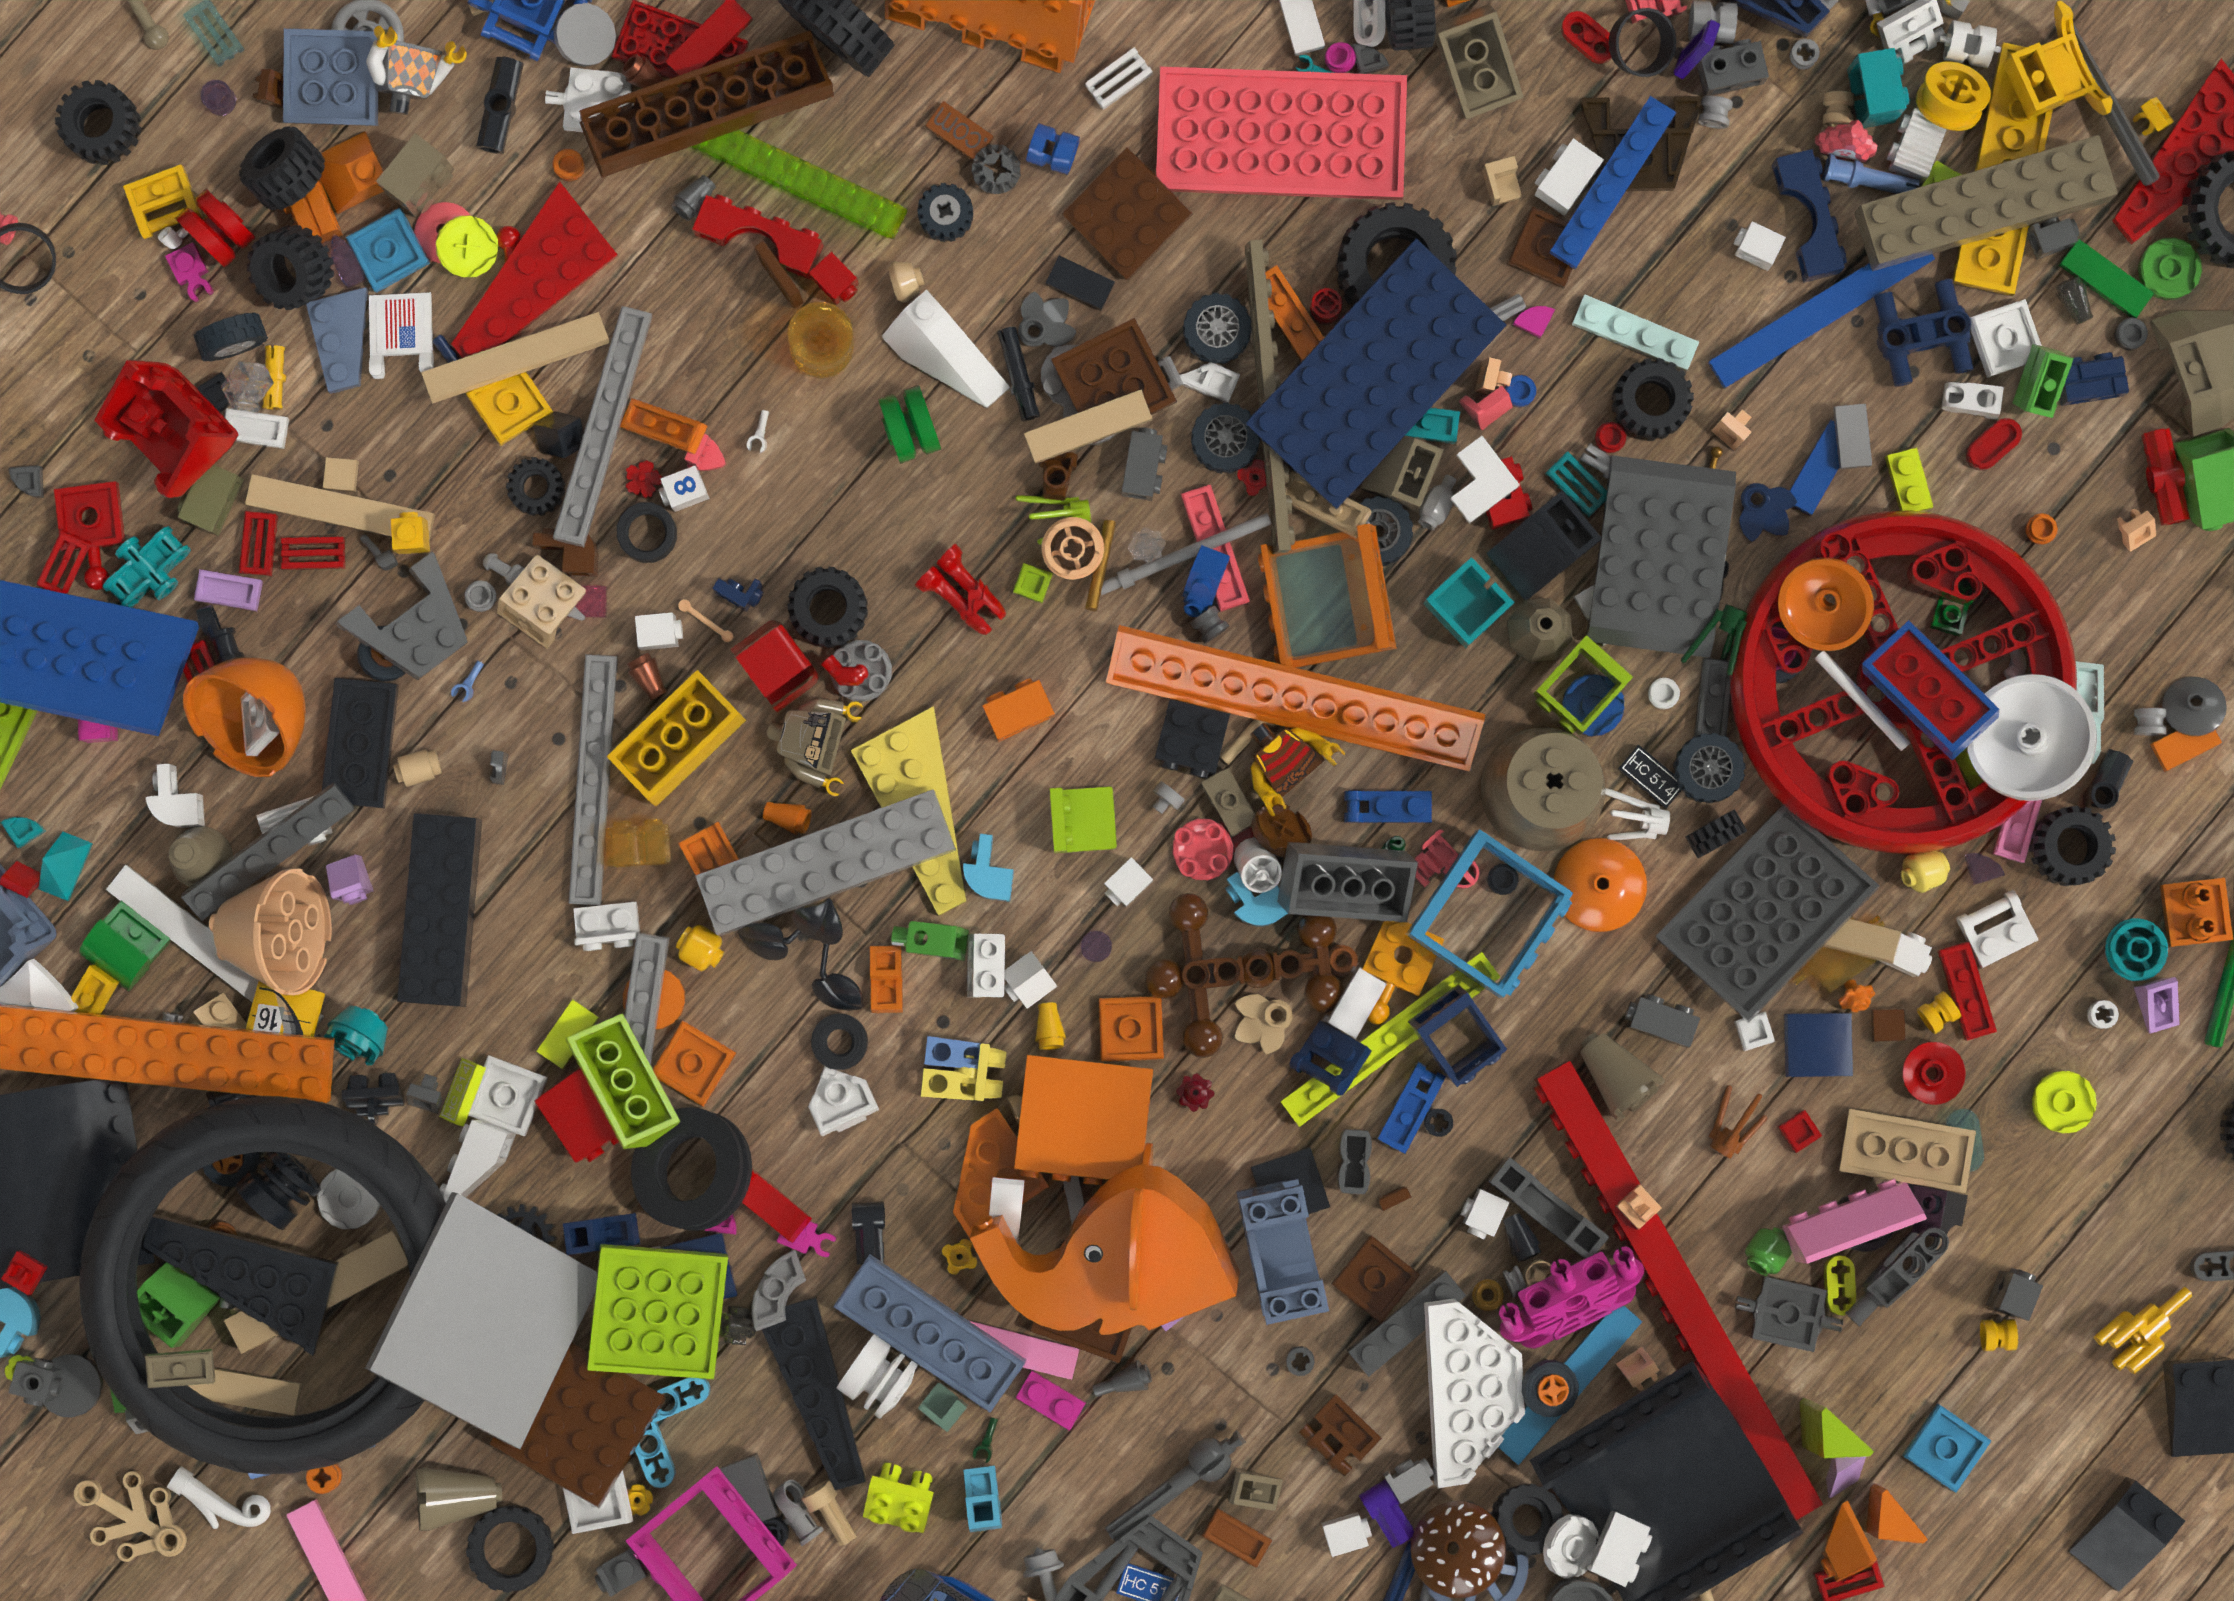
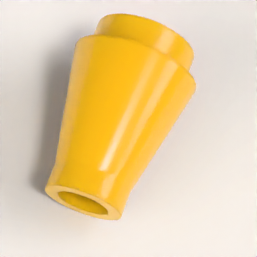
(1049, 1027)

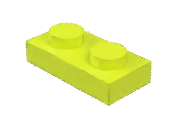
(1909, 481)

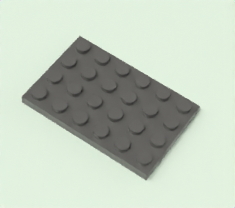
(1767, 912)

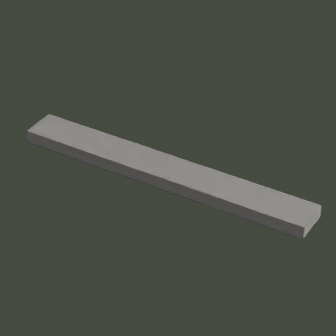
(602, 426)
(593, 780)

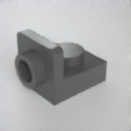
(619, 1572)

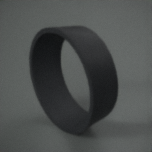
(1667, 42)

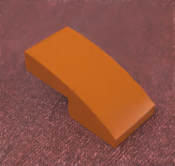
(886, 979)

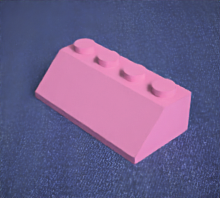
(1852, 1222)

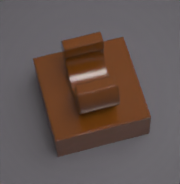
(270, 88)

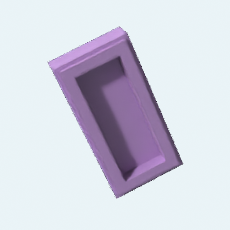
(228, 590)

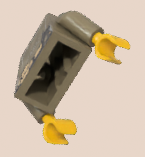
(812, 738)

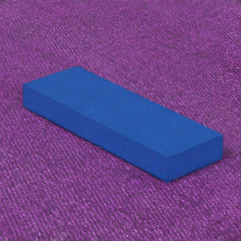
(1817, 472)

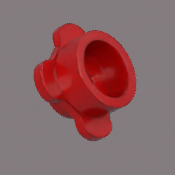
(1246, 475)

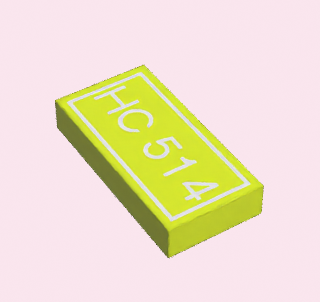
(462, 1092)

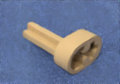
(823, 1498)

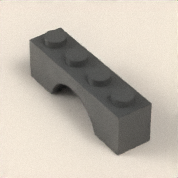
(1547, 1208)
(1403, 1325)

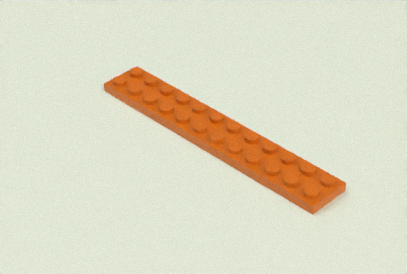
(1295, 698)
(165, 1053)

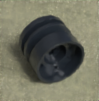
(272, 1194)

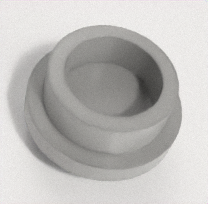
(480, 596)

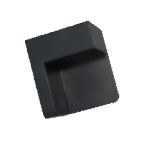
(559, 434)

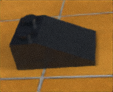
(2200, 1406)
(2126, 1534)

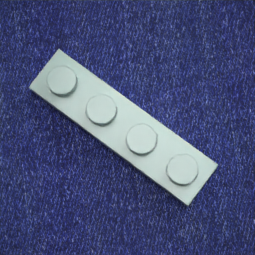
(1635, 332)

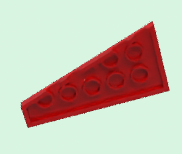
(2200, 134)

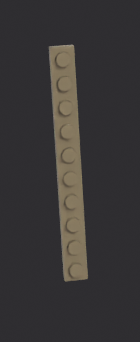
(1267, 382)

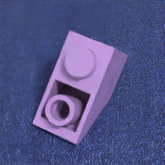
(349, 880)

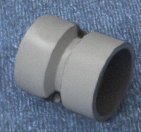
(1723, 13)

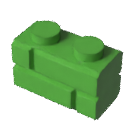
(2042, 380)

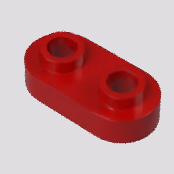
(1591, 35)

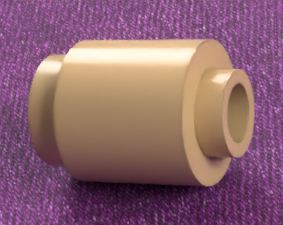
(417, 767)

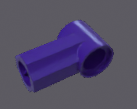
(1384, 1507)

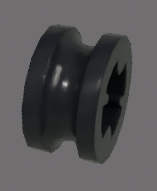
(1446, 1117)

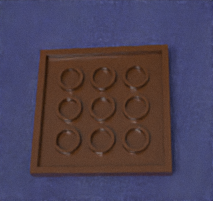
(586, 1427)

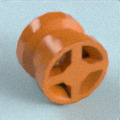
(330, 1476)

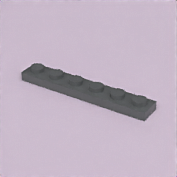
(267, 851)

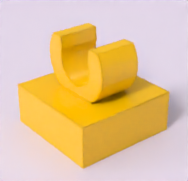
(2156, 114)

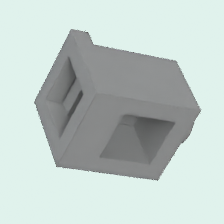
(1410, 1479)

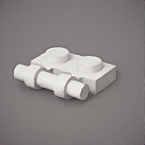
(1910, 23)

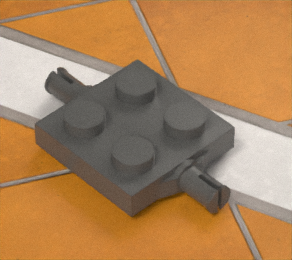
(1788, 1314)

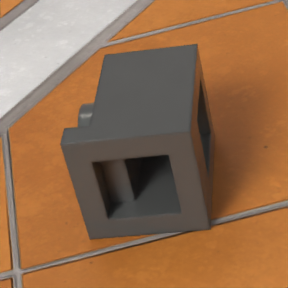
(2053, 236)

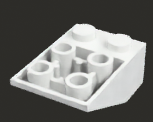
(481, 1154)

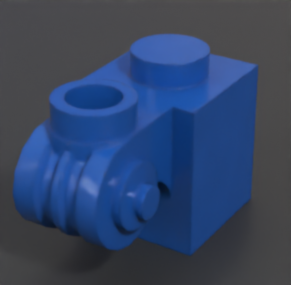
(1204, 580)

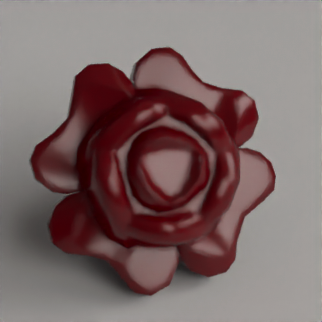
(1195, 1092)

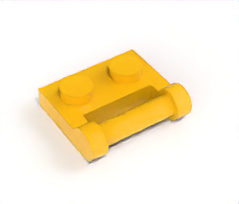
(157, 192)

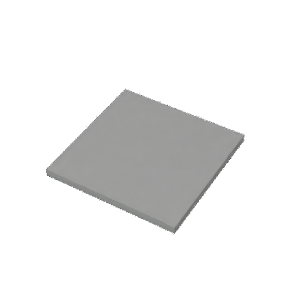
(484, 1321)

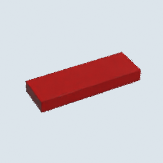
(710, 38)
(1967, 990)

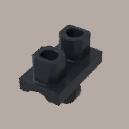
(373, 1101)

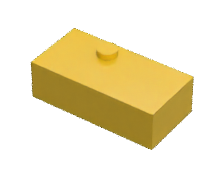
(676, 738)

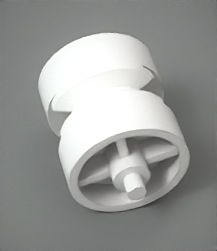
(1970, 44)
(1257, 866)

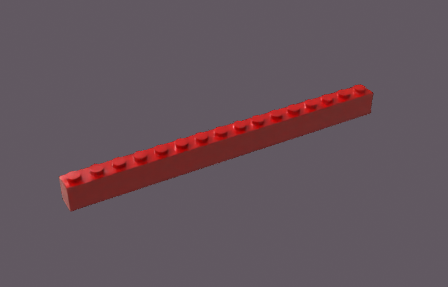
(1672, 1281)

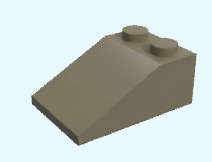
(1478, 61)

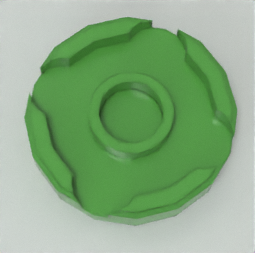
(2170, 268)

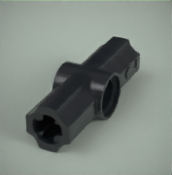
(504, 86)

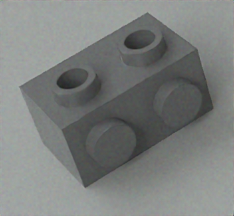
(1732, 68)

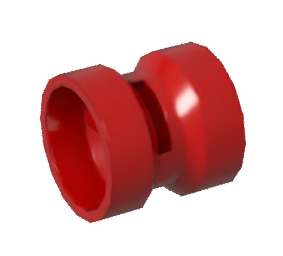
(1326, 312)
(1836, 544)

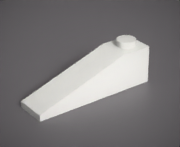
(935, 344)

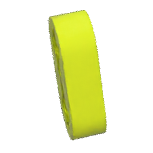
(1831, 1284)

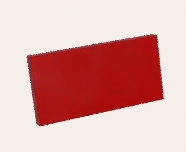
(658, 35)

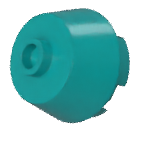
(2136, 949)
(358, 1034)

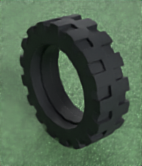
(476, 1553)

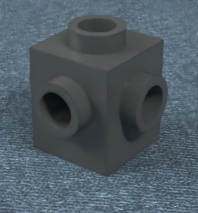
(36, 1381)

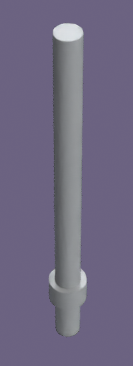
(1127, 578)

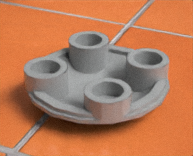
(876, 662)

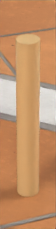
(1240, 742)

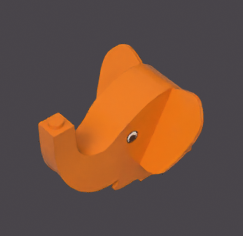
(1132, 1257)

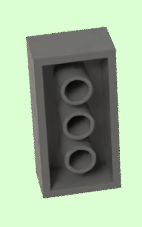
(1347, 882)

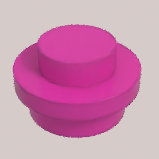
(1340, 57)

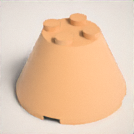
(276, 931)

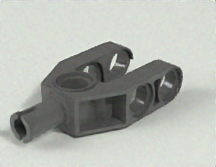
(1889, 1278)

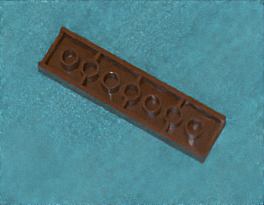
(705, 105)

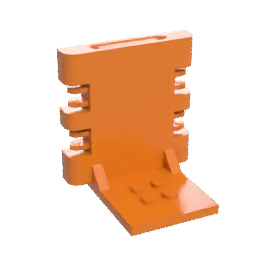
(1043, 29)

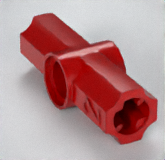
(2165, 476)

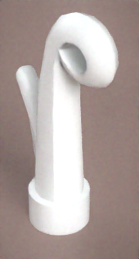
(210, 1503)

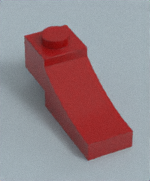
(775, 1207)

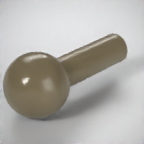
(155, 35)

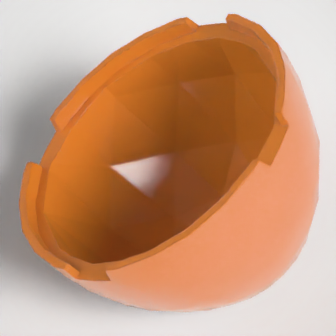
(215, 711)

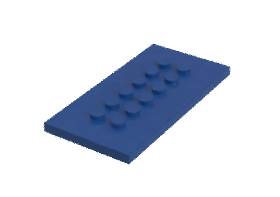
(90, 658)

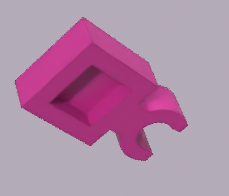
(189, 268)
(808, 1238)

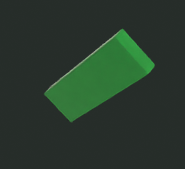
(2106, 279)

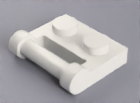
(2001, 939)

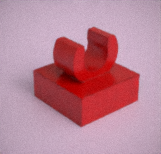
(24, 1272)

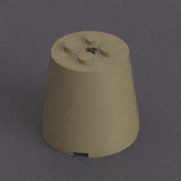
(1523, 805)

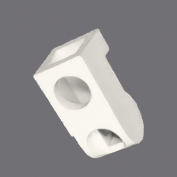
(1973, 399)

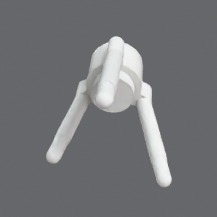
(1653, 821)

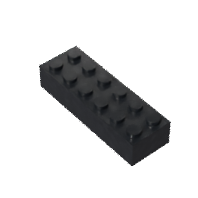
(439, 910)

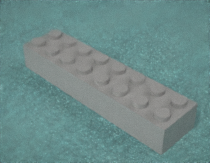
(825, 863)

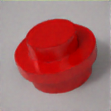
(1610, 437)

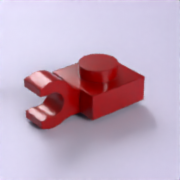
(145, 418)

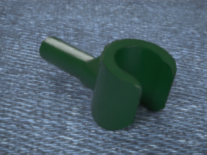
(987, 1439)

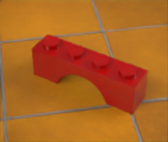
(722, 221)

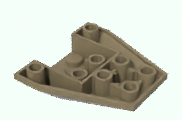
(2204, 362)

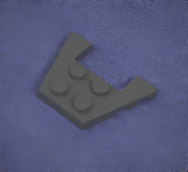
(422, 634)

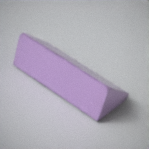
(1843, 1473)

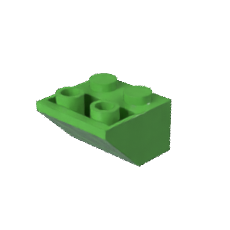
(174, 1304)

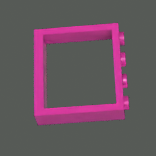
(739, 1516)

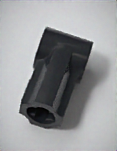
(2109, 779)
(868, 1224)

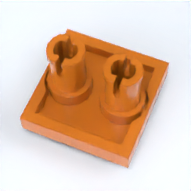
(2196, 912)

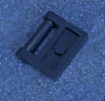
(1334, 1048)

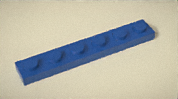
(1612, 182)

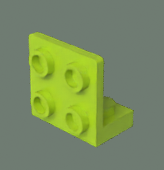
(1083, 819)

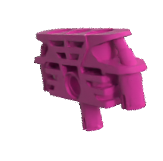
(1571, 1298)

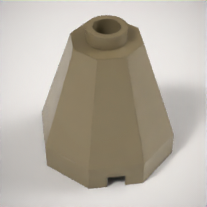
(1533, 641)

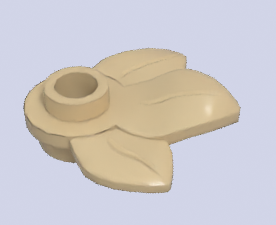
(1258, 1024)

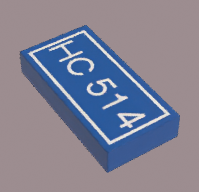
(1143, 1583)

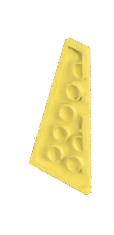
(905, 765)

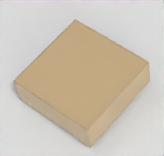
(340, 474)

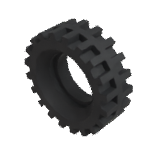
(843, 31)
(2203, 209)

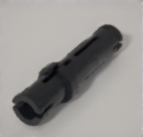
(1017, 369)

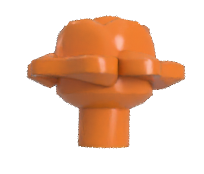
(1856, 996)

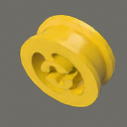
(1935, 94)

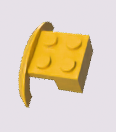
(2054, 72)

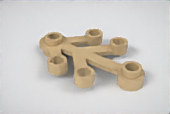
(136, 1519)

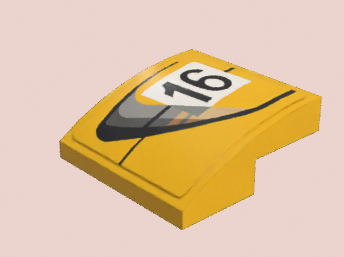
(285, 1012)

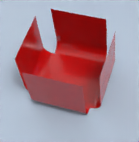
(775, 664)

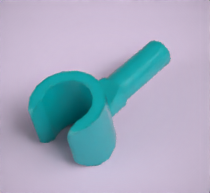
(1312, 68)

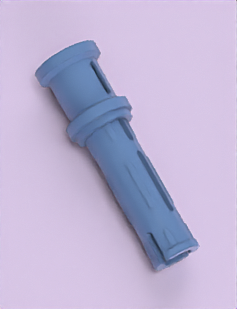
(1855, 174)

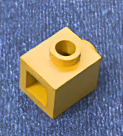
(410, 533)

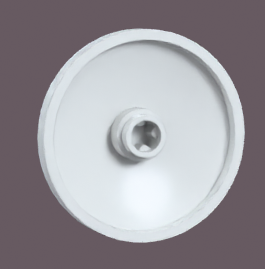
(2038, 741)

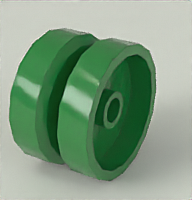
(909, 424)

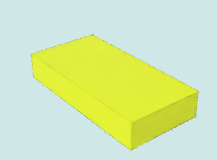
(573, 1020)

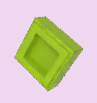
(1032, 583)

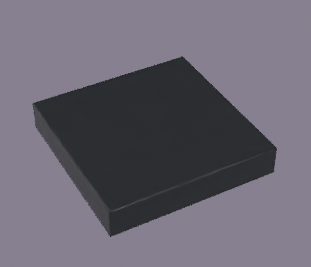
(1291, 1166)

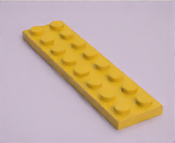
(2007, 135)

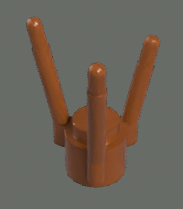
(1728, 1140)

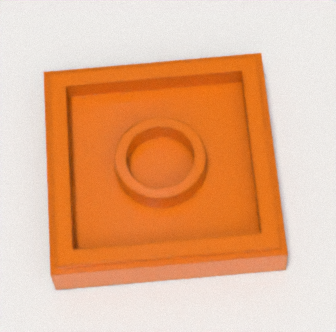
(1131, 1028)
(693, 1063)

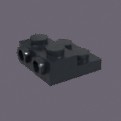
(1191, 738)

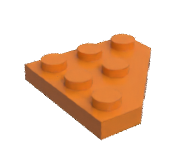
(989, 1155)

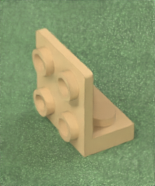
(540, 600)

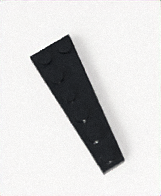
(812, 1377)

